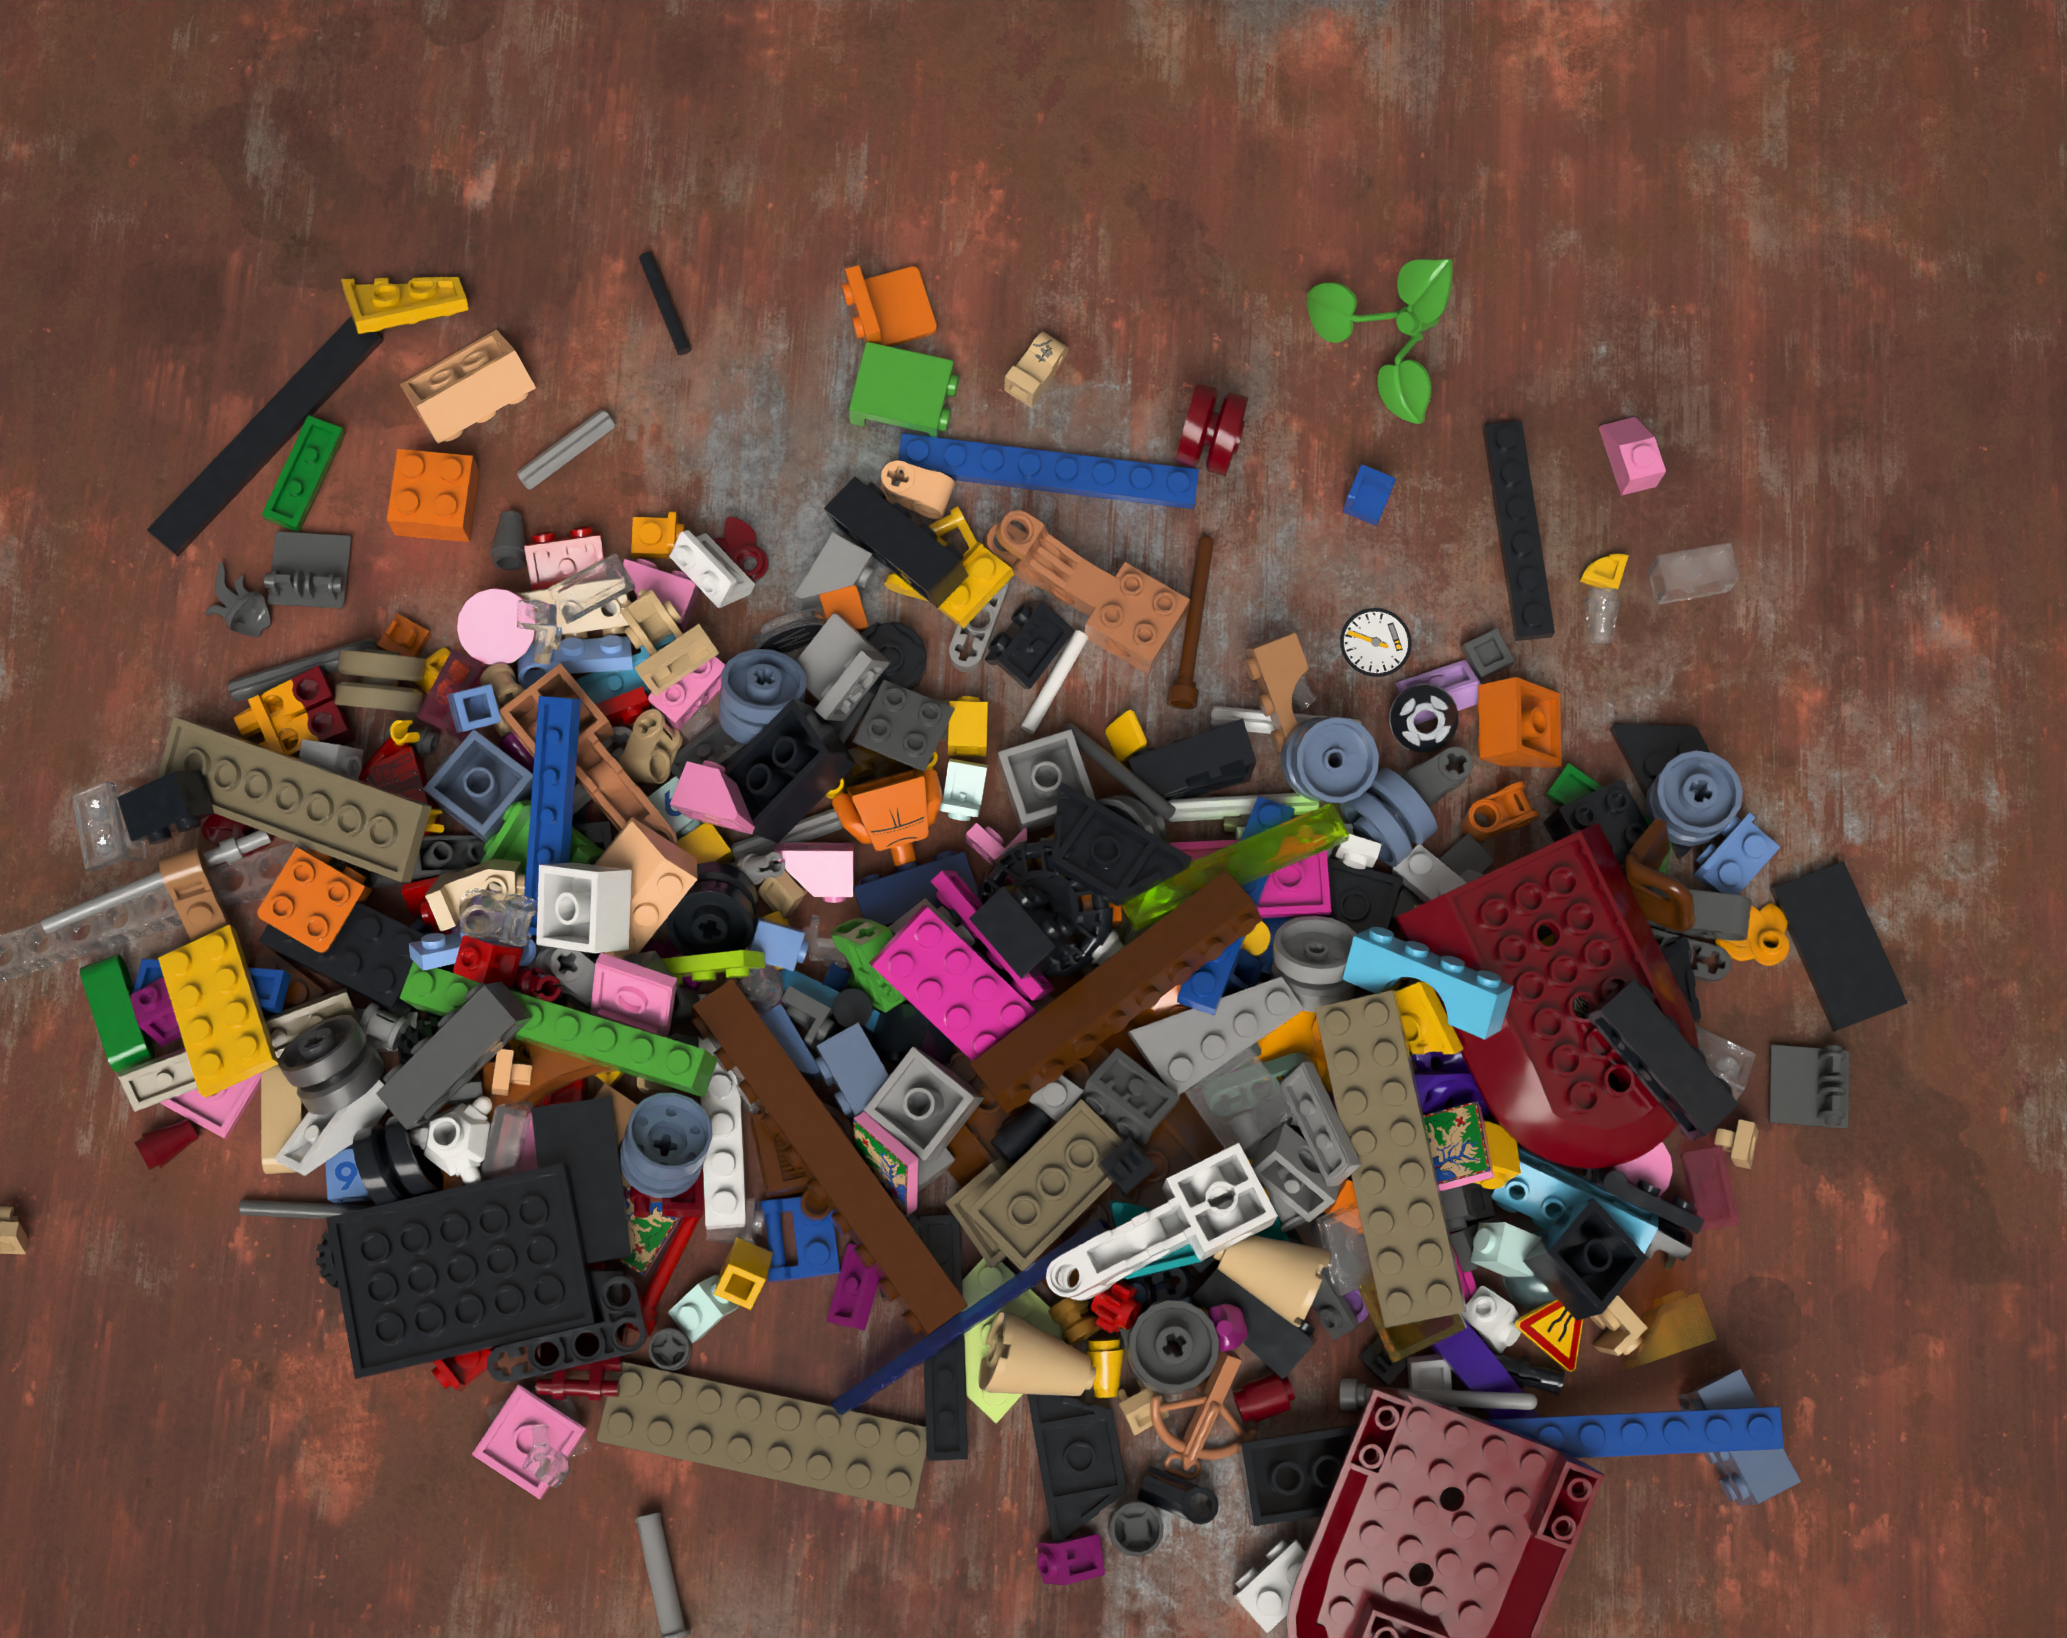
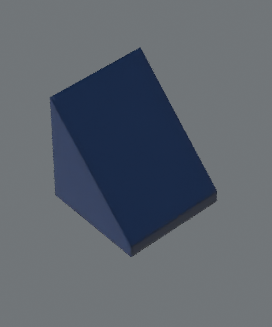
(836, 978)

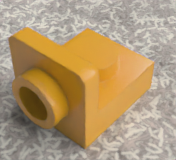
(655, 536)

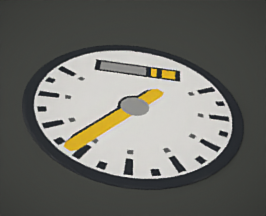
(1375, 642)

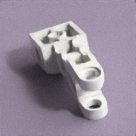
(1206, 1207)

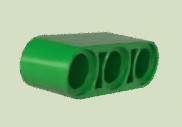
(108, 994)

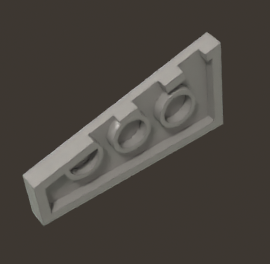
(1197, 1043)

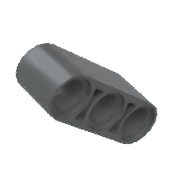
(1716, 915)

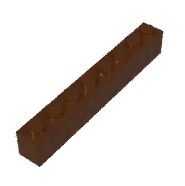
(1116, 992)

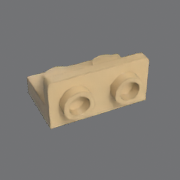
(1623, 1329)

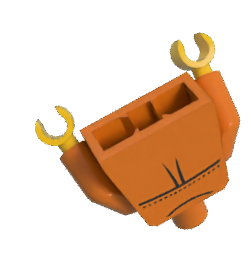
(891, 810)

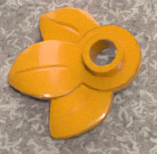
(1764, 926)

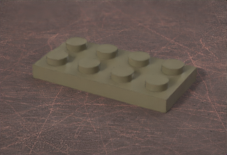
(1047, 1187)

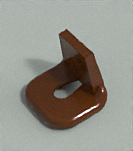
(1642, 871)

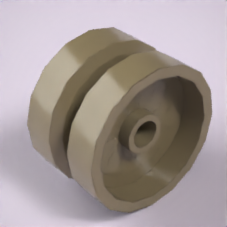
(379, 680)

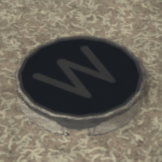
(789, 632)

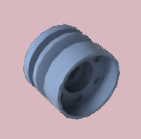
(667, 1125)

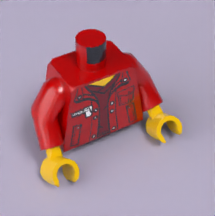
(401, 770)

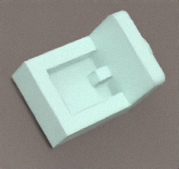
(963, 789)
(701, 1309)

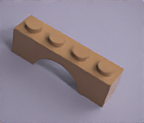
(1277, 668)

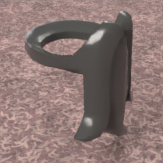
(243, 612)

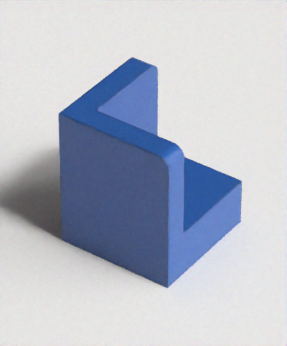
(1369, 495)

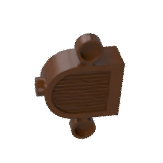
(778, 1173)

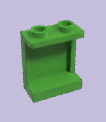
(903, 389)
(512, 840)

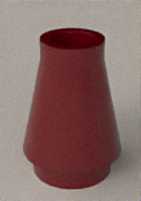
(165, 1143)

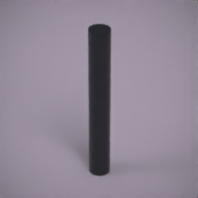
(664, 303)

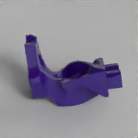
(1445, 1080)

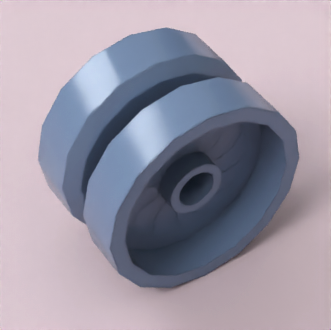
(756, 689)
(1699, 777)
(1333, 780)
(1390, 815)

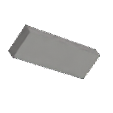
(1320, 1124)

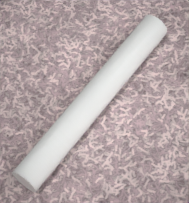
(1054, 682)

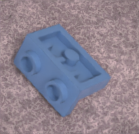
(1736, 858)

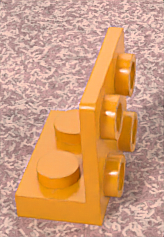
(1297, 1035)

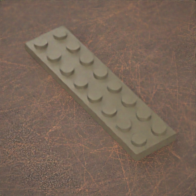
(301, 800)
(1397, 1176)
(765, 1435)

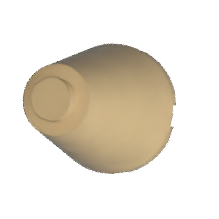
(1276, 1273)
(1032, 1361)

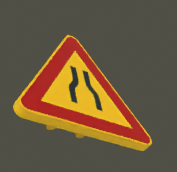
(1553, 1332)

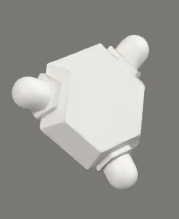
(456, 1139)

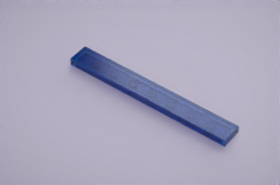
(961, 1324)

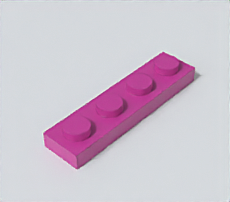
(956, 894)

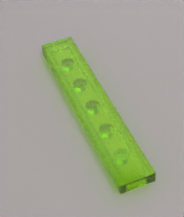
(1243, 861)

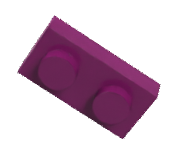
(853, 1293)

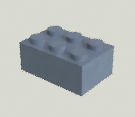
(1746, 1475)

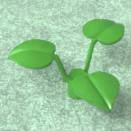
(1422, 285)

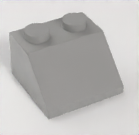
(924, 1104)

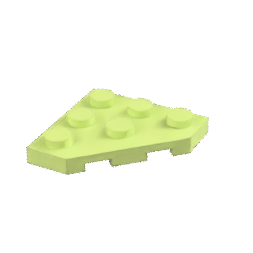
(1028, 1306)

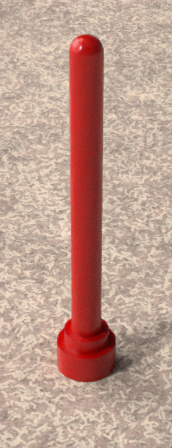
(666, 1269)

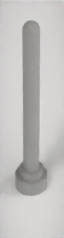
(1356, 1394)

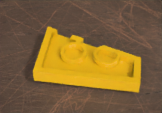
(391, 305)
(1426, 1020)

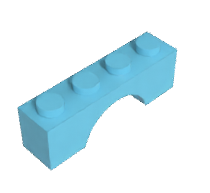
(1472, 998)

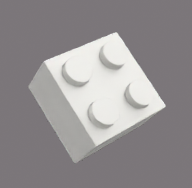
(584, 907)

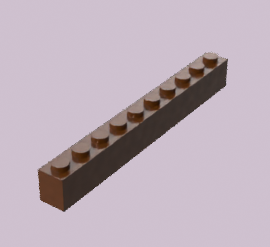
(828, 1159)

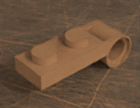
(193, 893)

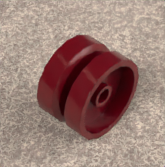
(1211, 429)

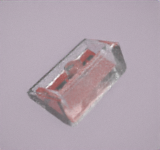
(506, 1140)

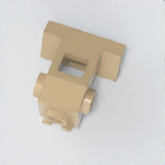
(651, 623)
(449, 887)

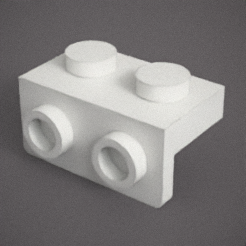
(710, 569)

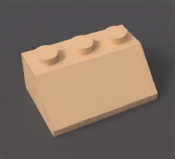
(468, 386)
(658, 879)

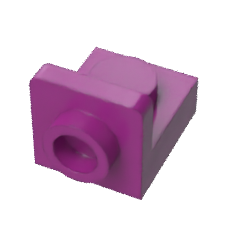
(155, 1012)
(1070, 1559)

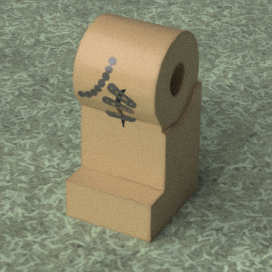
(1035, 369)

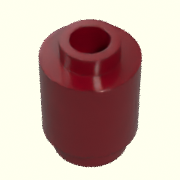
(1263, 1398)

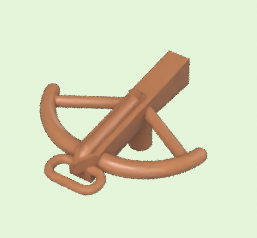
(1209, 1404)

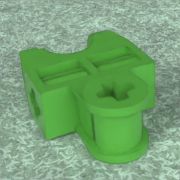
(860, 942)

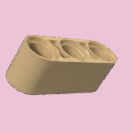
(280, 1117)

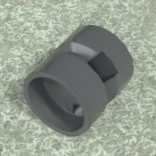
(1135, 1529)

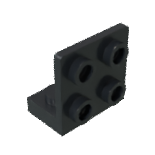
(1611, 808)

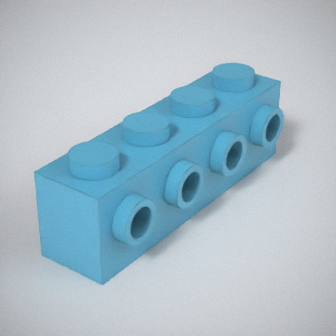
(1548, 1190)

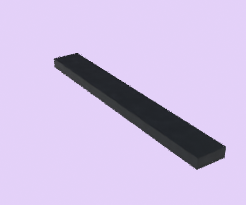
(263, 437)

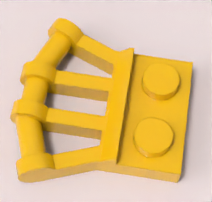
(985, 573)

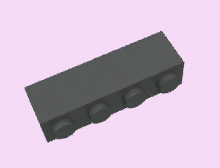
(453, 1054)

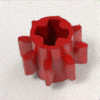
(1116, 1307)

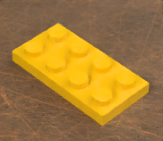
(217, 1011)

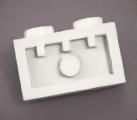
(1268, 1591)

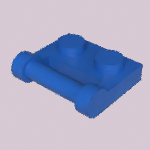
(814, 1242)

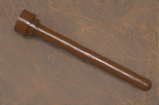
(1183, 691)

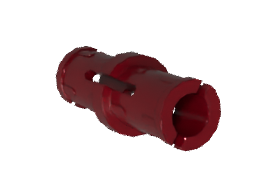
(537, 983)

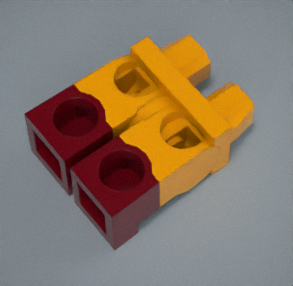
(296, 712)

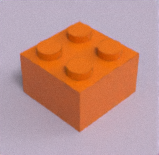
(433, 495)

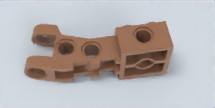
(1125, 613)
(595, 767)

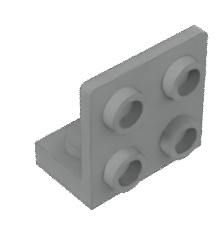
(840, 668)

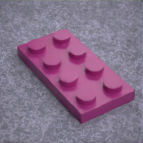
(1291, 891)
(951, 984)

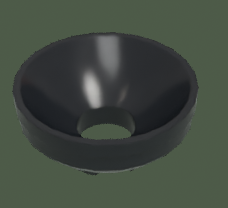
(1409, 704)

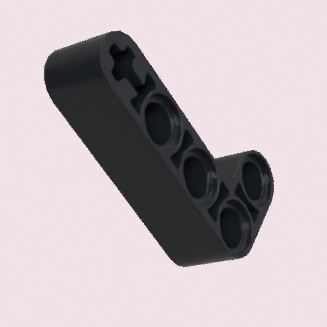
(567, 1341)

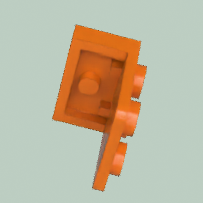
(889, 306)
(312, 899)

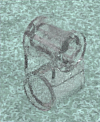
(501, 916)

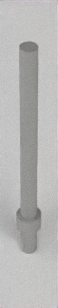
(229, 851)

